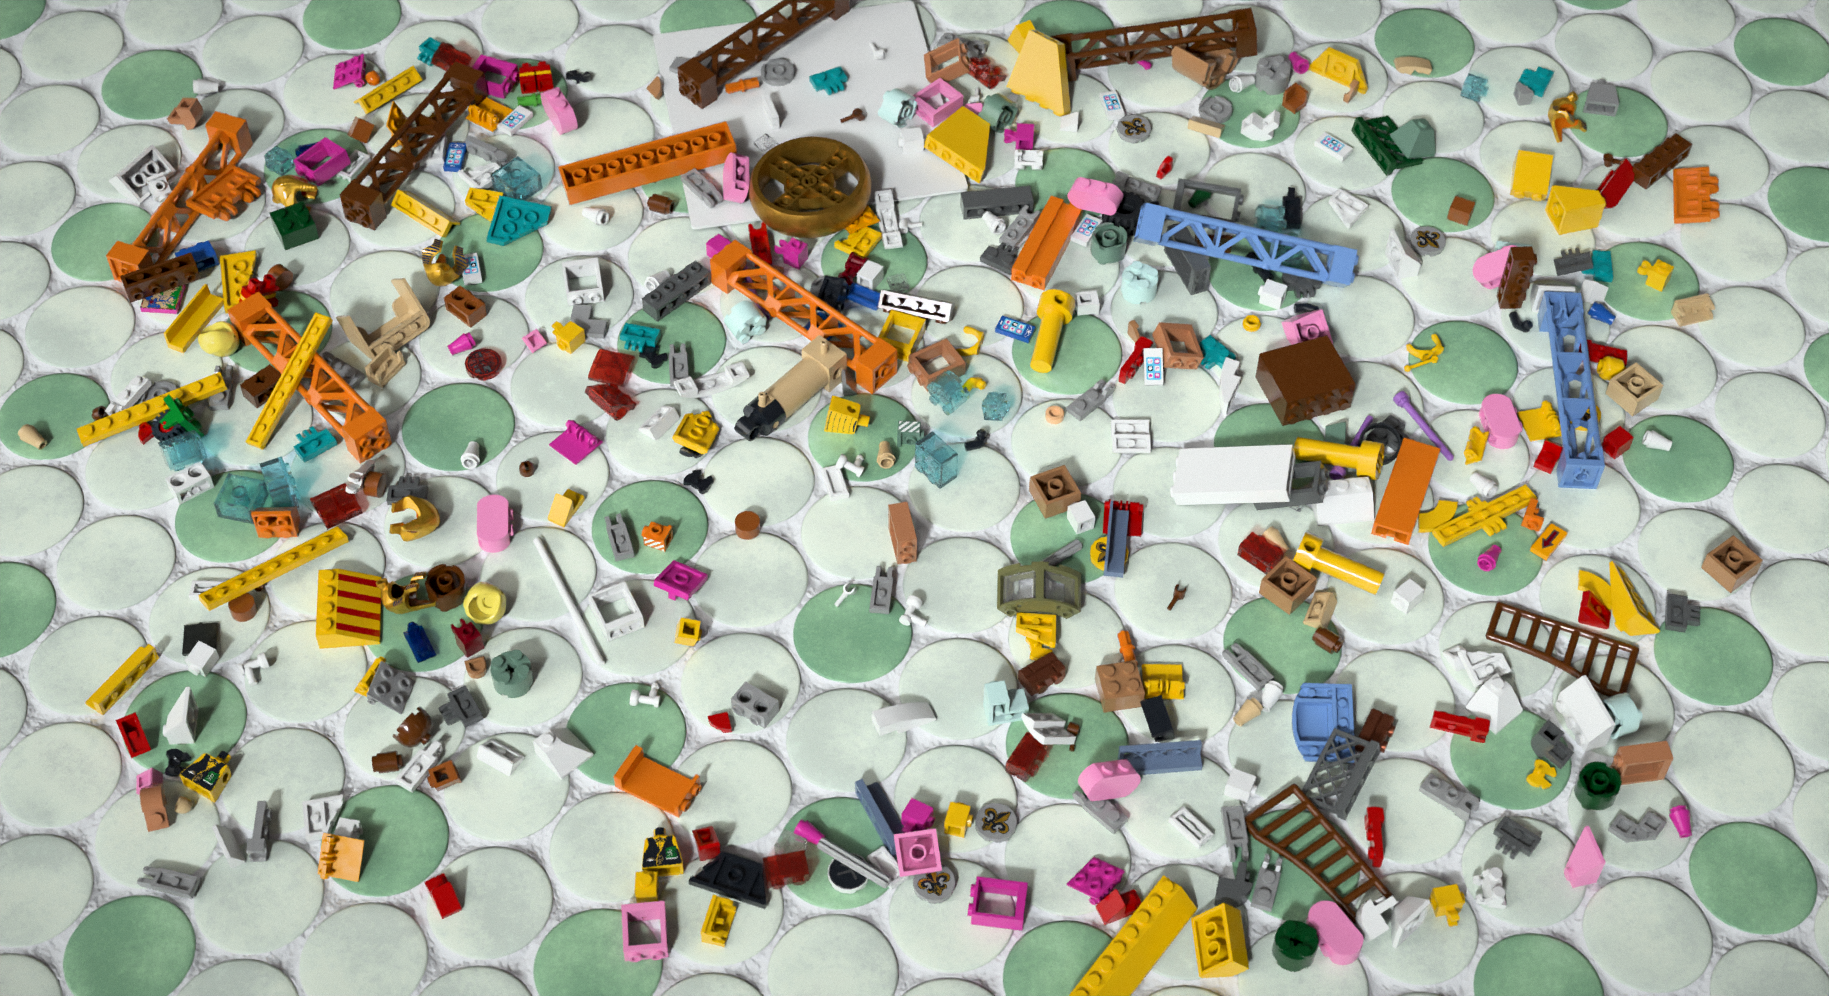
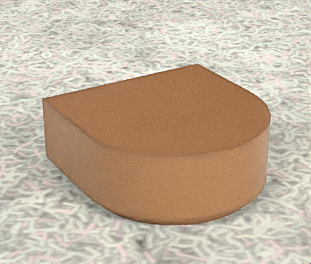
(476, 667)

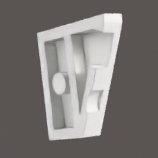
(436, 155)
(480, 176)
(1347, 207)
(1483, 666)
(321, 816)

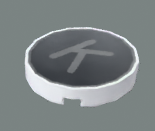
(844, 878)

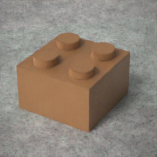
(1054, 491)
(1731, 564)
(1287, 585)
(1119, 686)

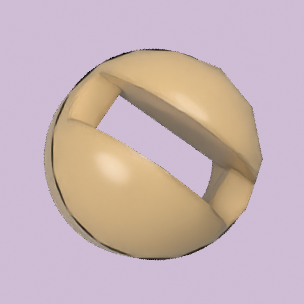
(183, 805)

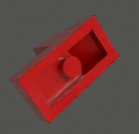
(1548, 456)
(1593, 611)
(133, 735)
(706, 843)
(443, 895)
(1118, 906)

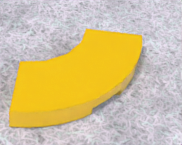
(1440, 515)
(1600, 588)

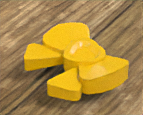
(1036, 649)
(1537, 778)

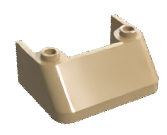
(407, 324)

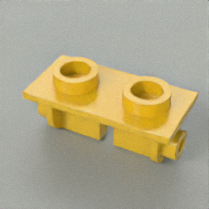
(1476, 446)
(363, 686)

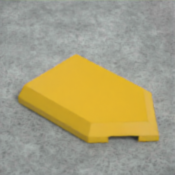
(696, 432)

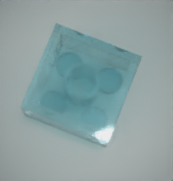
(517, 179)
(182, 450)
(936, 460)
(280, 483)
(240, 497)

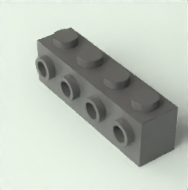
(676, 290)

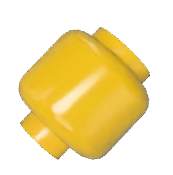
(1610, 367)

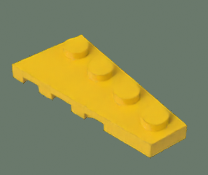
(235, 273)

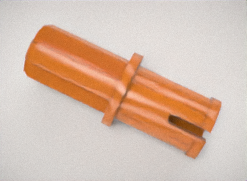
(742, 85)
(1127, 648)

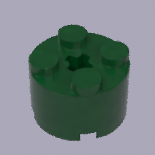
(1597, 786)
(1295, 945)

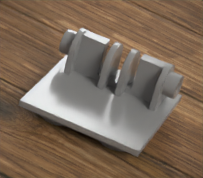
(390, 688)

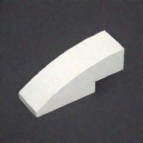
(1228, 384)
(902, 717)

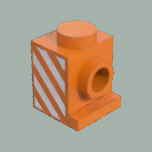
(657, 536)

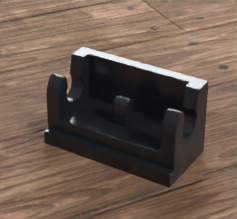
(1157, 719)

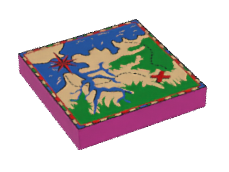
(164, 302)

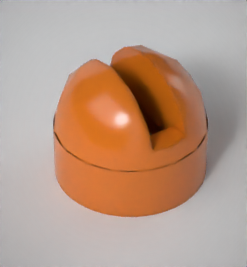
(372, 78)

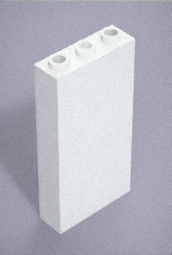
(1233, 475)

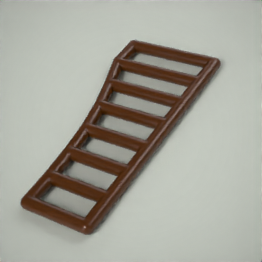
(1575, 633)
(1297, 860)

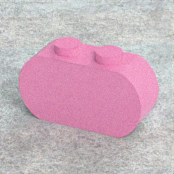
(559, 110)
(736, 178)
(1095, 196)
(1489, 268)
(1500, 420)
(494, 523)
(1109, 780)
(1335, 933)

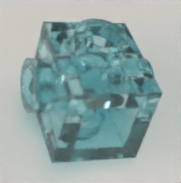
(1474, 87)
(279, 160)
(995, 406)

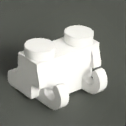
(1028, 158)
(1492, 888)

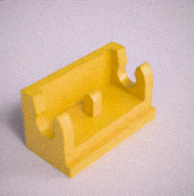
(718, 921)

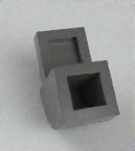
(1548, 744)
(1234, 891)

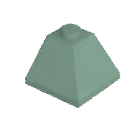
(1415, 139)

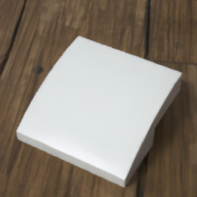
(1130, 436)
(1047, 728)

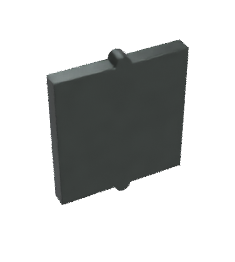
(205, 633)

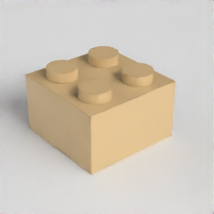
(1634, 389)

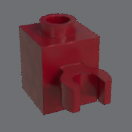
(468, 638)

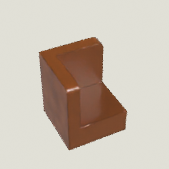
(1295, 98)
(360, 129)
(1461, 210)

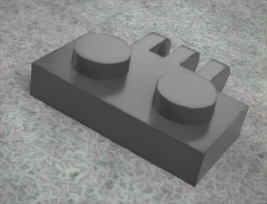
(1000, 258)
(1573, 262)
(1300, 285)
(1387, 437)
(403, 489)
(1680, 614)
(461, 708)
(1515, 838)

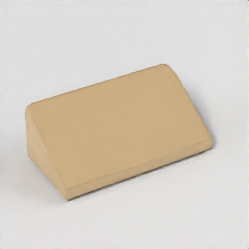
(1205, 126)
(1320, 610)

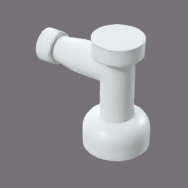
(854, 467)
(913, 603)
(248, 667)
(652, 699)

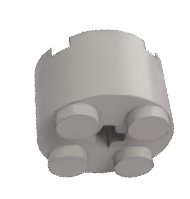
(1272, 75)

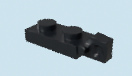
(1292, 209)

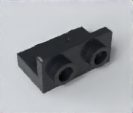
(834, 292)

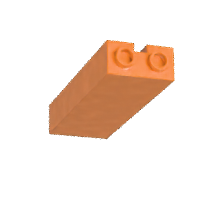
(1046, 243)
(1405, 491)

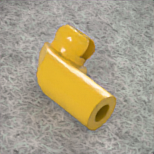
(975, 382)

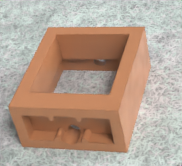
(942, 54)
(1182, 333)
(943, 348)
(902, 533)
(1642, 762)

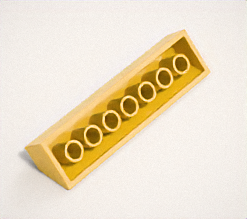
(1139, 942)

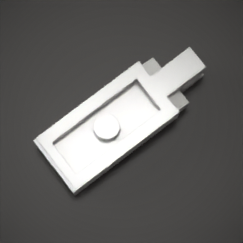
(129, 395)
(418, 767)

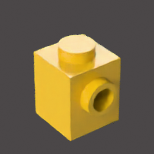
(688, 632)
(957, 819)
(646, 886)

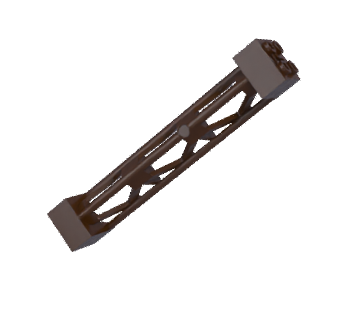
(1242, 38)
(701, 84)
(366, 204)

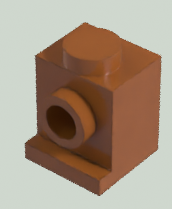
(447, 768)

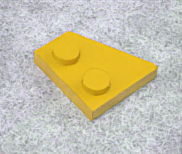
(483, 201)
(860, 242)
(1037, 627)

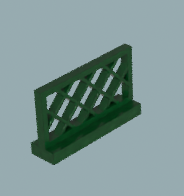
(1378, 148)

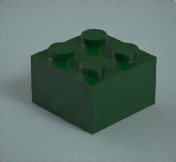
(294, 225)

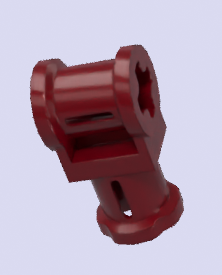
(852, 267)

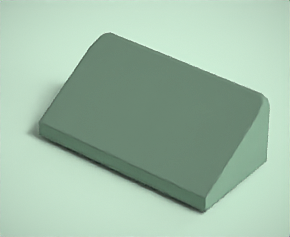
(1336, 433)

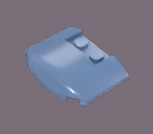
(1316, 714)

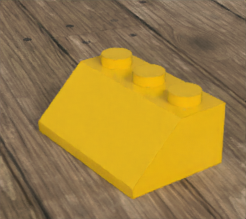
(1220, 942)

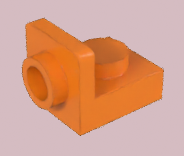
(1530, 518)

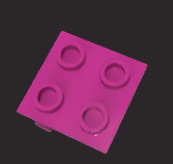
(350, 71)
(575, 442)
(1096, 879)

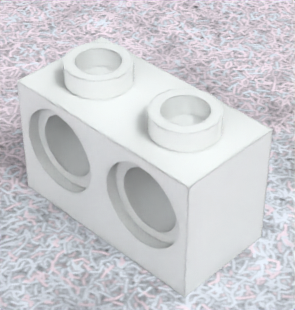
(189, 482)

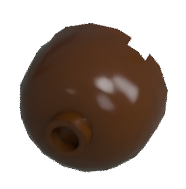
(415, 729)

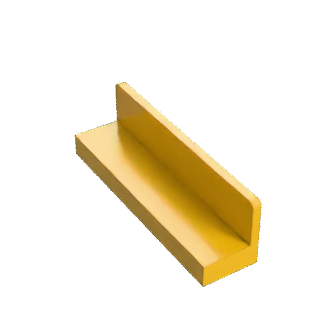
(389, 89)
(423, 212)
(193, 319)
(122, 679)

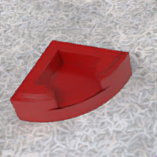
(1165, 167)
(145, 432)
(720, 722)

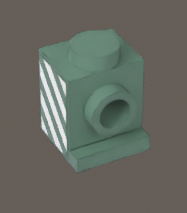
(909, 432)

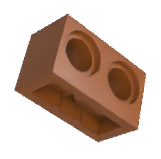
(465, 306)

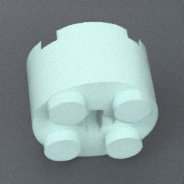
(897, 107)
(1139, 283)
(746, 321)
(1623, 713)

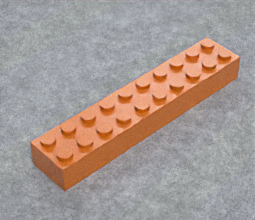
(646, 163)

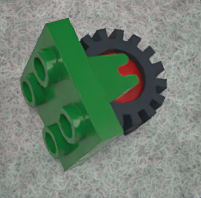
(176, 421)

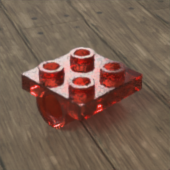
(985, 72)
(610, 399)
(336, 506)

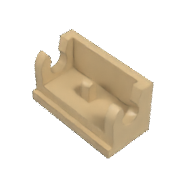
(1692, 310)
(384, 366)

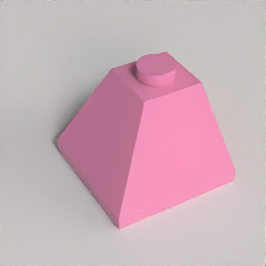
(1306, 327)
(917, 852)
(1585, 861)

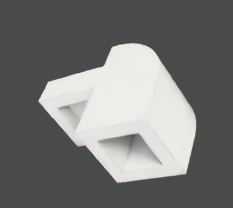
(1260, 128)
(1369, 918)

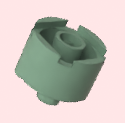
(998, 112)
(1108, 243)
(512, 674)

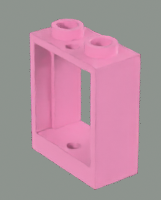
(927, 112)
(644, 912)

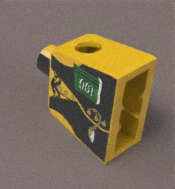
(208, 775)
(662, 854)

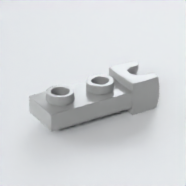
(975, 47)
(1146, 191)
(1019, 228)
(1449, 797)
(257, 844)

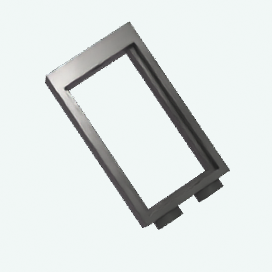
(1212, 188)
(1190, 266)
(1303, 496)

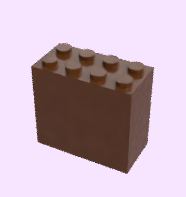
(1305, 380)

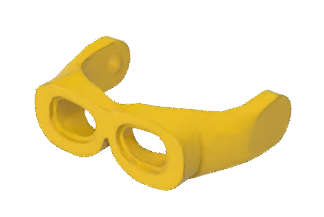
(974, 350)
(1421, 354)

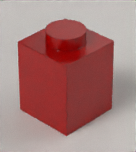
(1617, 442)

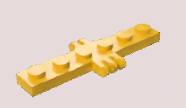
(1484, 516)

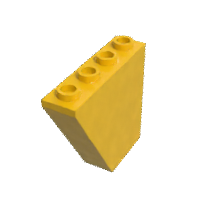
(1042, 73)
(961, 142)

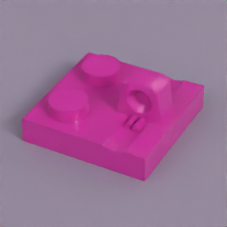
(680, 580)

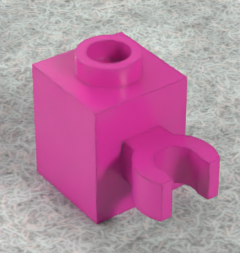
(1022, 137)
(794, 252)
(917, 816)

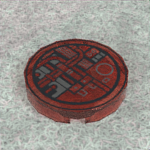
(483, 364)

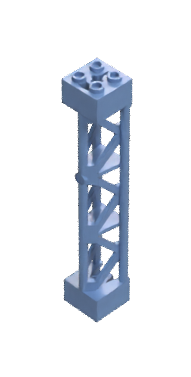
(1338, 266)
(1562, 316)

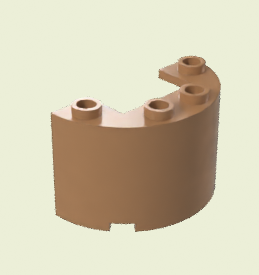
(1204, 68)

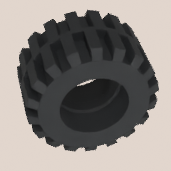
(1127, 213)

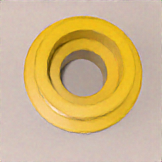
(1251, 323)

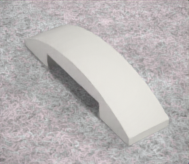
(888, 224)
(712, 384)

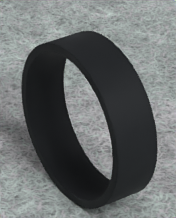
(1388, 427)

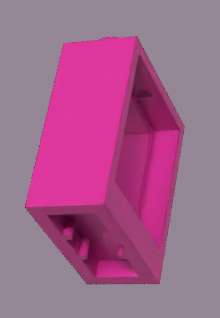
(500, 67)
(315, 154)
(1002, 887)

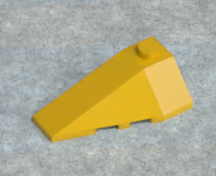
(1627, 605)

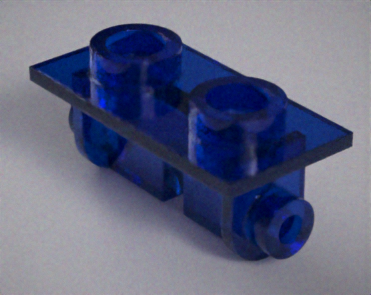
(419, 642)

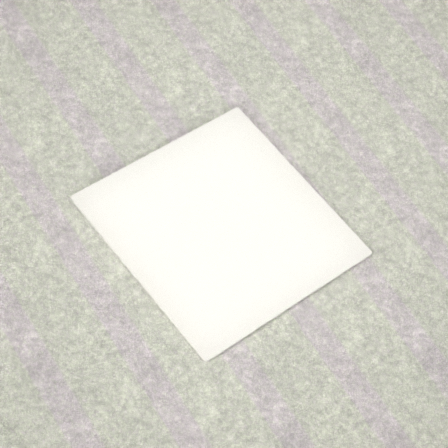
(813, 113)

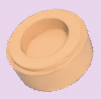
(1054, 414)

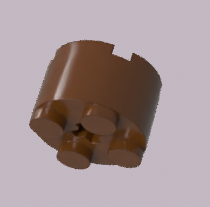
(446, 586)

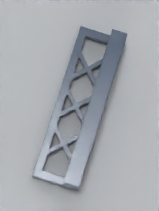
(1163, 761)

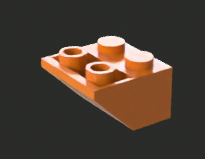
(276, 521)

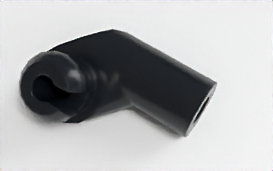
(1305, 307)
(1519, 325)
(978, 442)

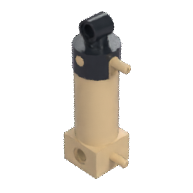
(818, 369)

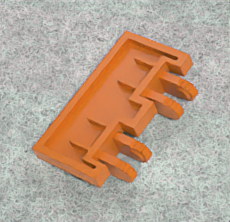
(221, 194)
(1692, 195)

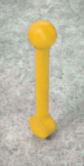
(1434, 359)

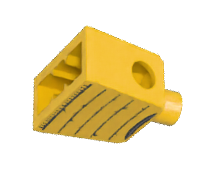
(844, 416)

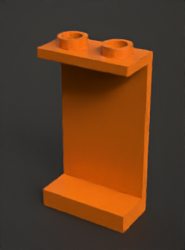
(656, 783)

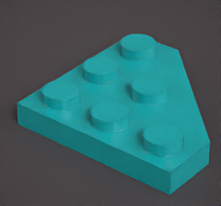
(516, 219)

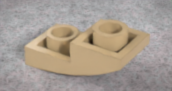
(1409, 64)

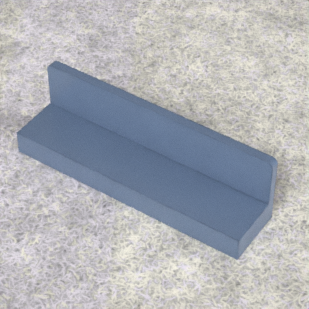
(1116, 542)
(880, 813)

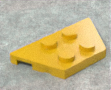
(1339, 68)

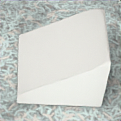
(1069, 122)
(1453, 658)

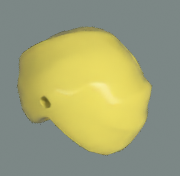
(219, 339)
(485, 603)

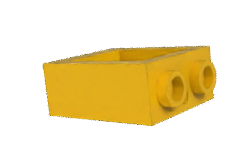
(907, 321)

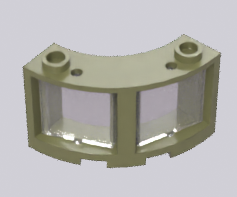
(1039, 589)

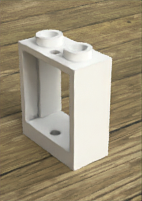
(573, 269)
(622, 625)

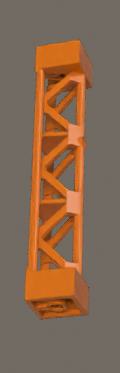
(221, 128)
(872, 366)
(363, 432)

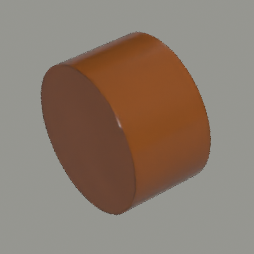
(283, 276)
(375, 484)
(747, 525)
(243, 608)

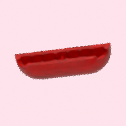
(1616, 184)

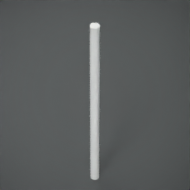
(569, 602)

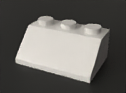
(132, 178)
(1345, 502)
(1585, 715)

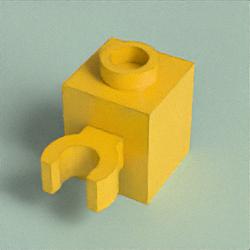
(1658, 274)
(568, 337)
(1447, 901)

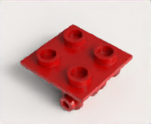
(1134, 518)

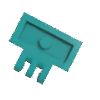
(427, 50)
(829, 80)
(1536, 80)
(1602, 266)
(639, 336)
(1214, 353)
(314, 443)

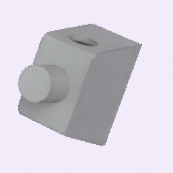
(1601, 99)

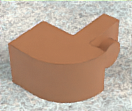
(186, 113)
(154, 807)

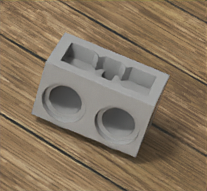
(757, 702)

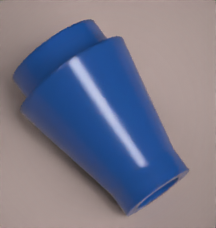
(1601, 313)

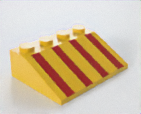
(347, 609)

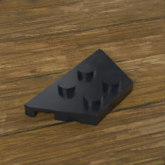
(733, 878)

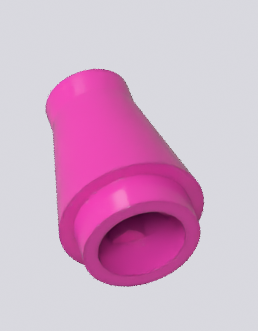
(1299, 63)
(461, 344)
(1488, 560)
(1681, 819)
(809, 831)

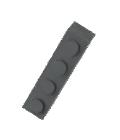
(997, 201)

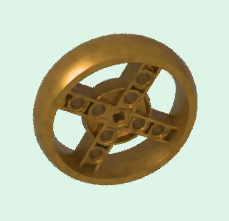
(810, 187)

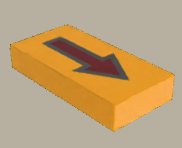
(1548, 541)

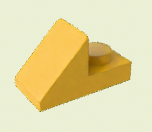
(565, 507)

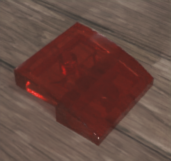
(611, 367)

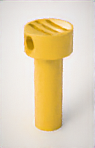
(1054, 310)
(1366, 459)
(1313, 555)

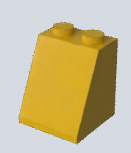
(1531, 175)
(1574, 208)

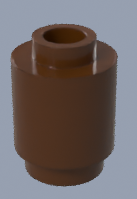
(660, 204)
(1327, 640)
(387, 762)

